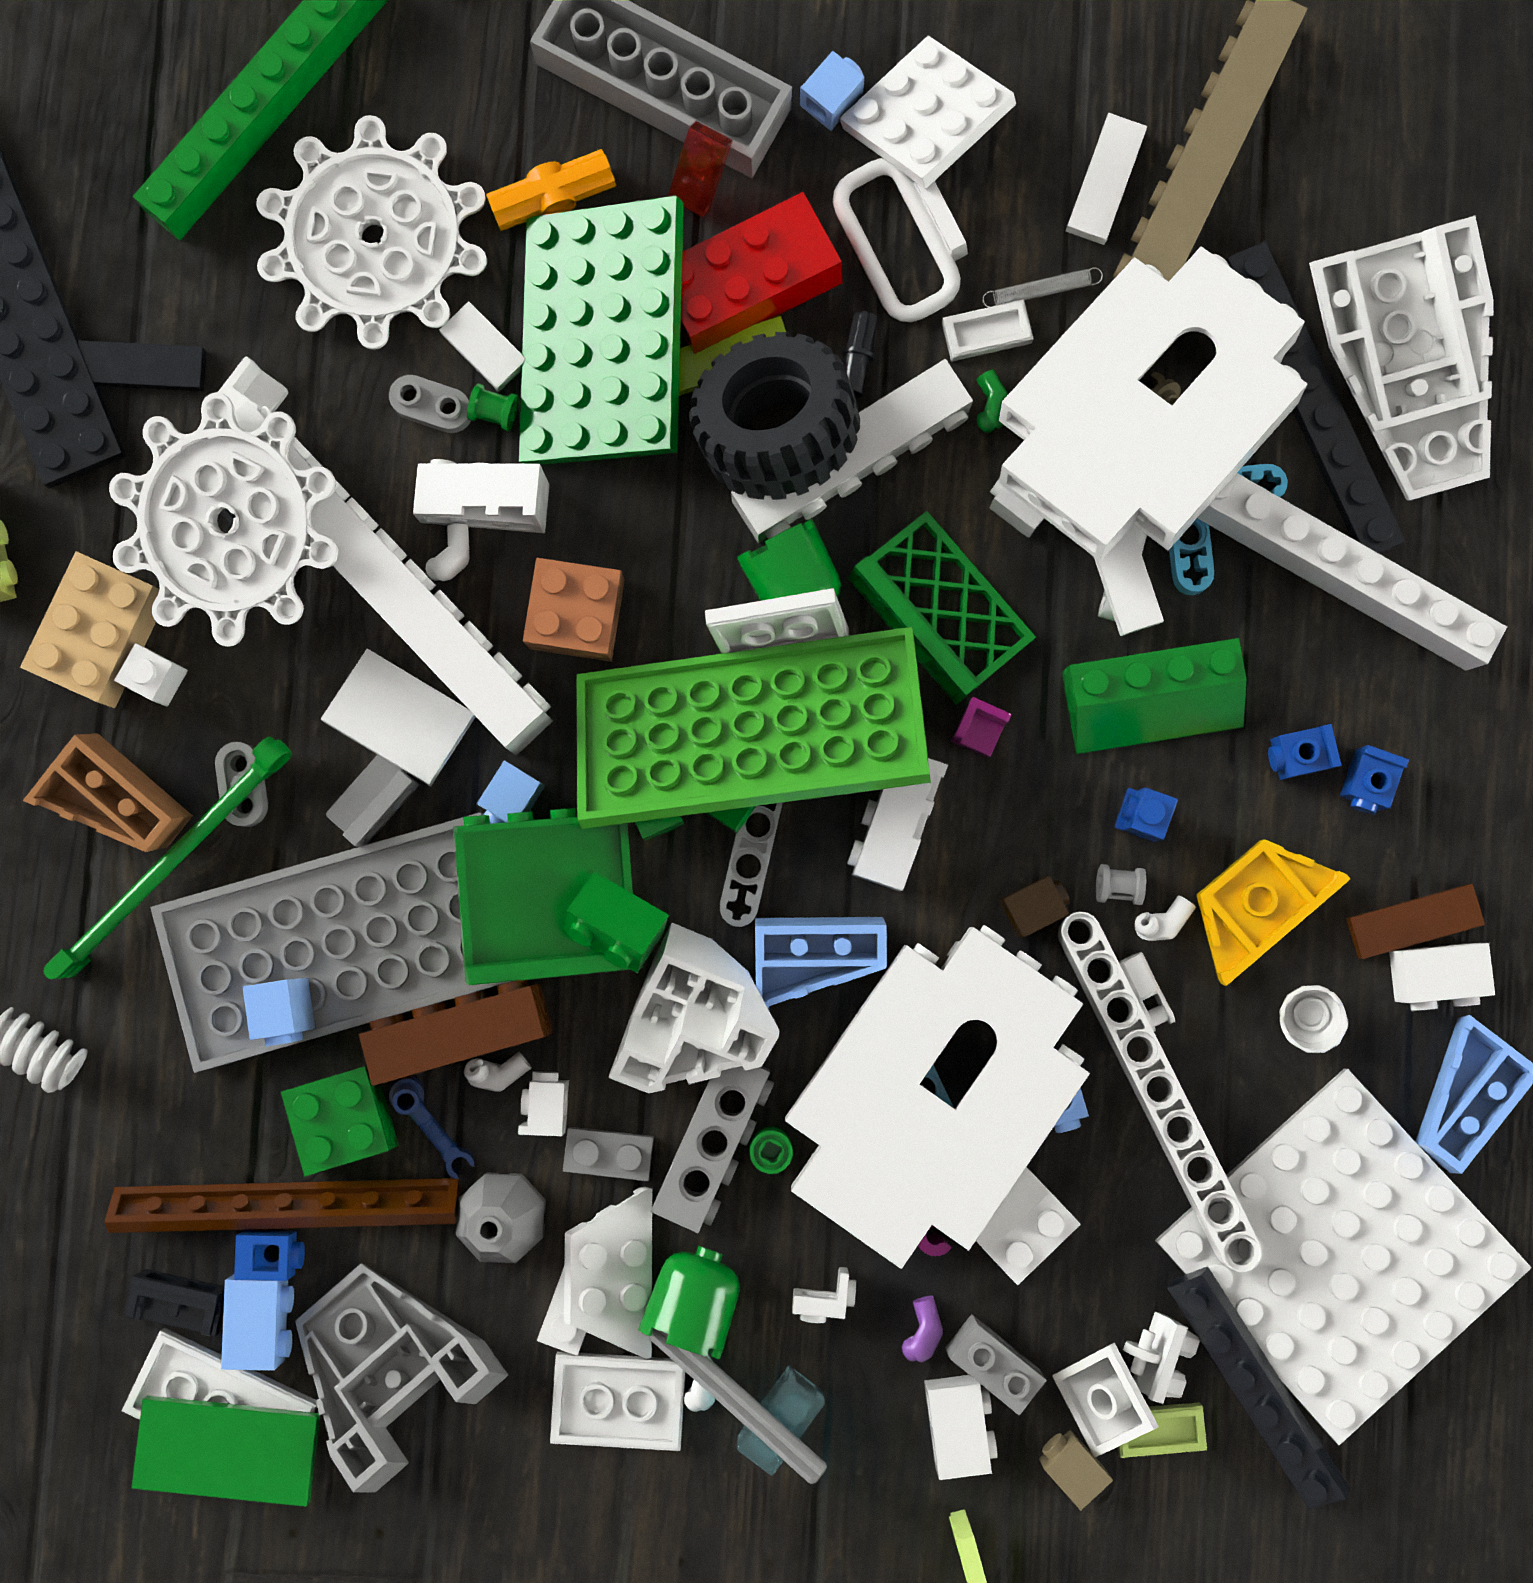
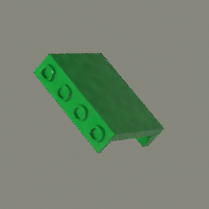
(517, 890)

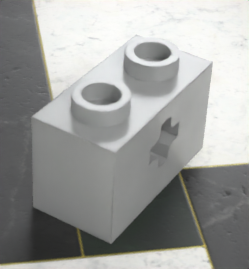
(995, 1364)

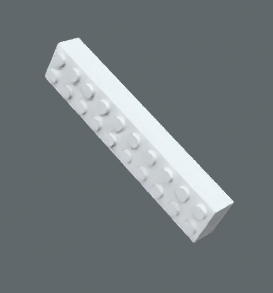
(421, 619)

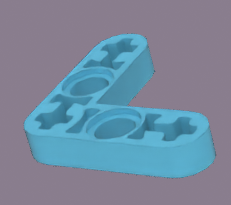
(1204, 562)

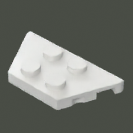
(611, 1273)

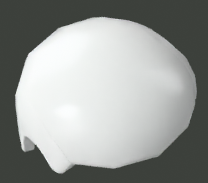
(1313, 1019)

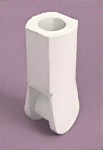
(1144, 986)

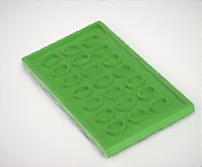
(750, 728)

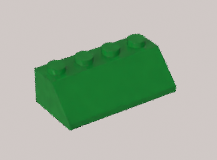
(1156, 696)

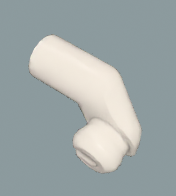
(1164, 925)
(495, 1076)

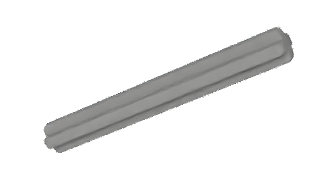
(745, 1409)

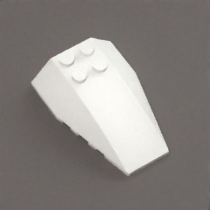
(1416, 350)

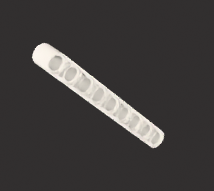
(1175, 1104)

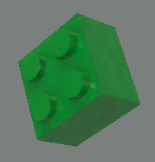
(339, 1120)

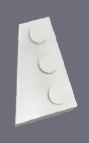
(482, 495)
(894, 831)

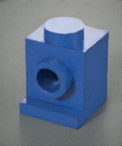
(1321, 749)
(1358, 786)
(1146, 813)
(253, 1259)

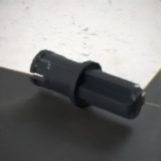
(859, 348)

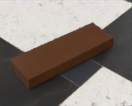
(1415, 921)

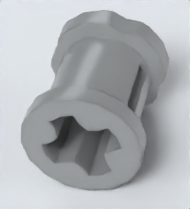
(1120, 884)

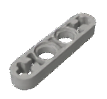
(759, 847)

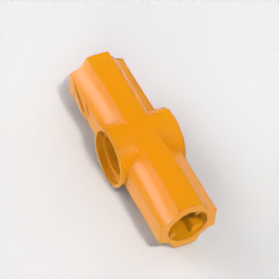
(551, 189)

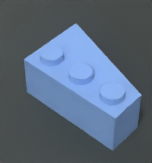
(815, 953)
(1472, 1094)

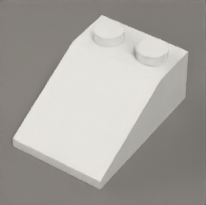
(1026, 1227)

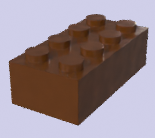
(454, 1034)

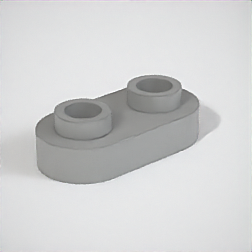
(429, 402)
(228, 775)

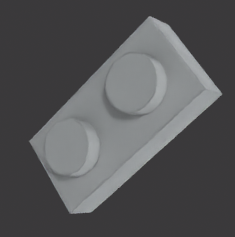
(608, 1153)

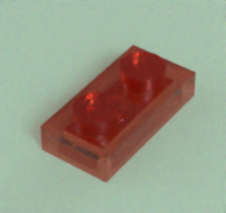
(700, 167)

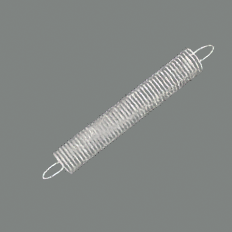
(1042, 292)

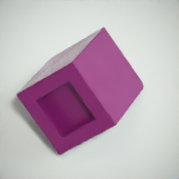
(980, 727)

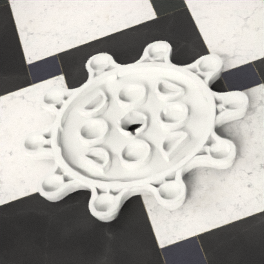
(362, 189)
(179, 510)

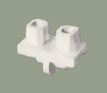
(1157, 1357)

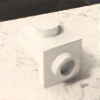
(817, 1304)

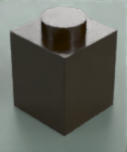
(1035, 906)

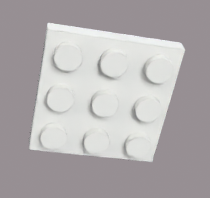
(927, 111)

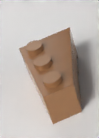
(109, 793)

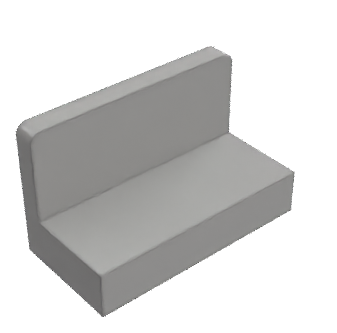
(371, 800)

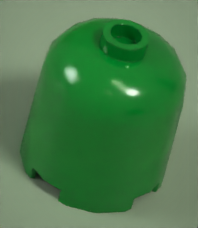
(790, 564)
(693, 1302)

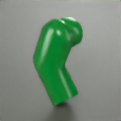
(995, 394)

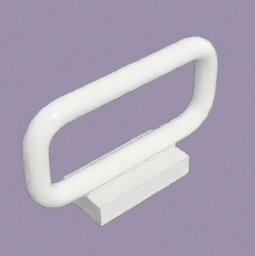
(934, 223)

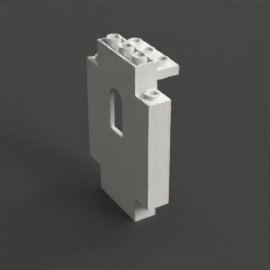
(1116, 453)
(894, 1150)

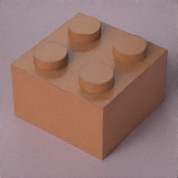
(573, 609)

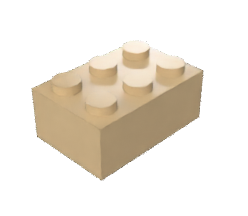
(92, 629)

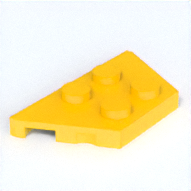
(1261, 903)

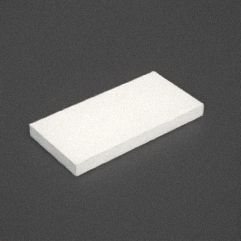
(193, 1372)

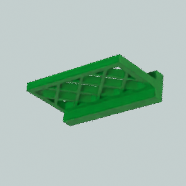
(899, 612)

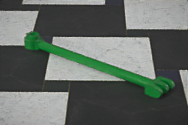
(270, 757)

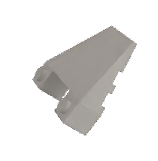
(373, 1358)

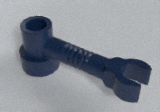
(422, 1117)

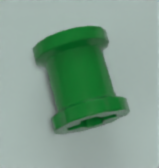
(492, 407)

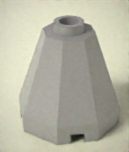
(512, 1206)

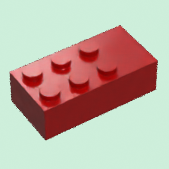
(755, 272)

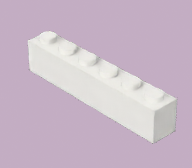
(887, 429)

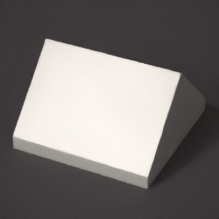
(1105, 1400)

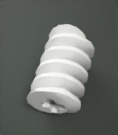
(37, 1055)

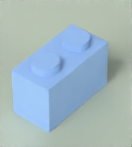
(279, 1010)
(256, 1324)

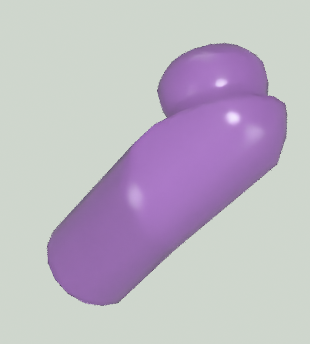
(928, 1334)

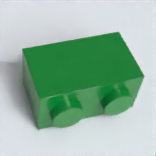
(614, 922)

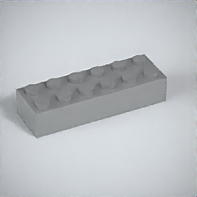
(662, 74)

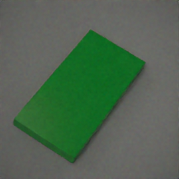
(226, 1450)

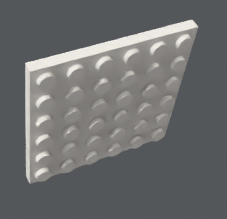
(1362, 1255)

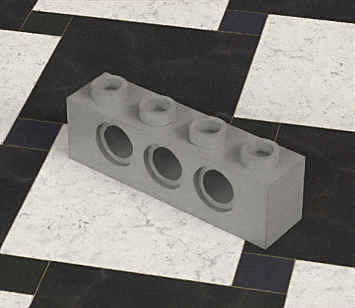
(675, 1199)

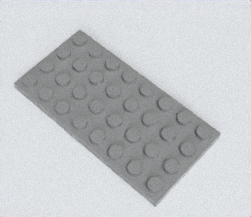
(363, 925)

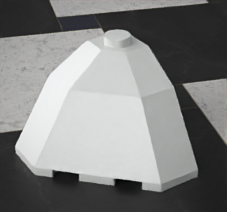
(693, 1017)

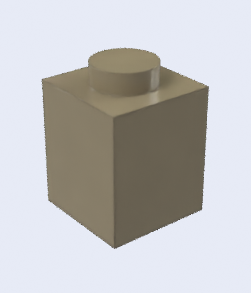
(1074, 1468)

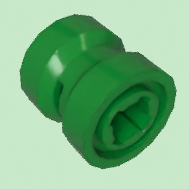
(768, 1143)

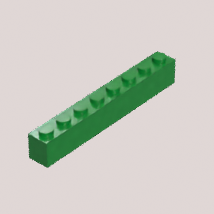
(251, 110)

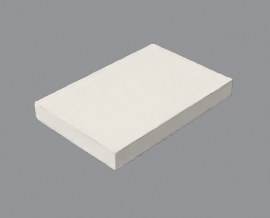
(777, 621)
(398, 717)
(617, 1401)

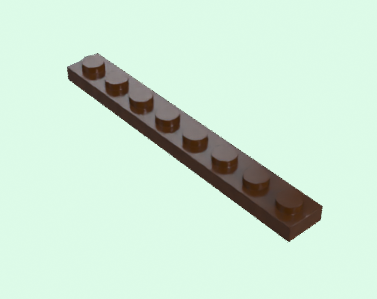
(283, 1205)

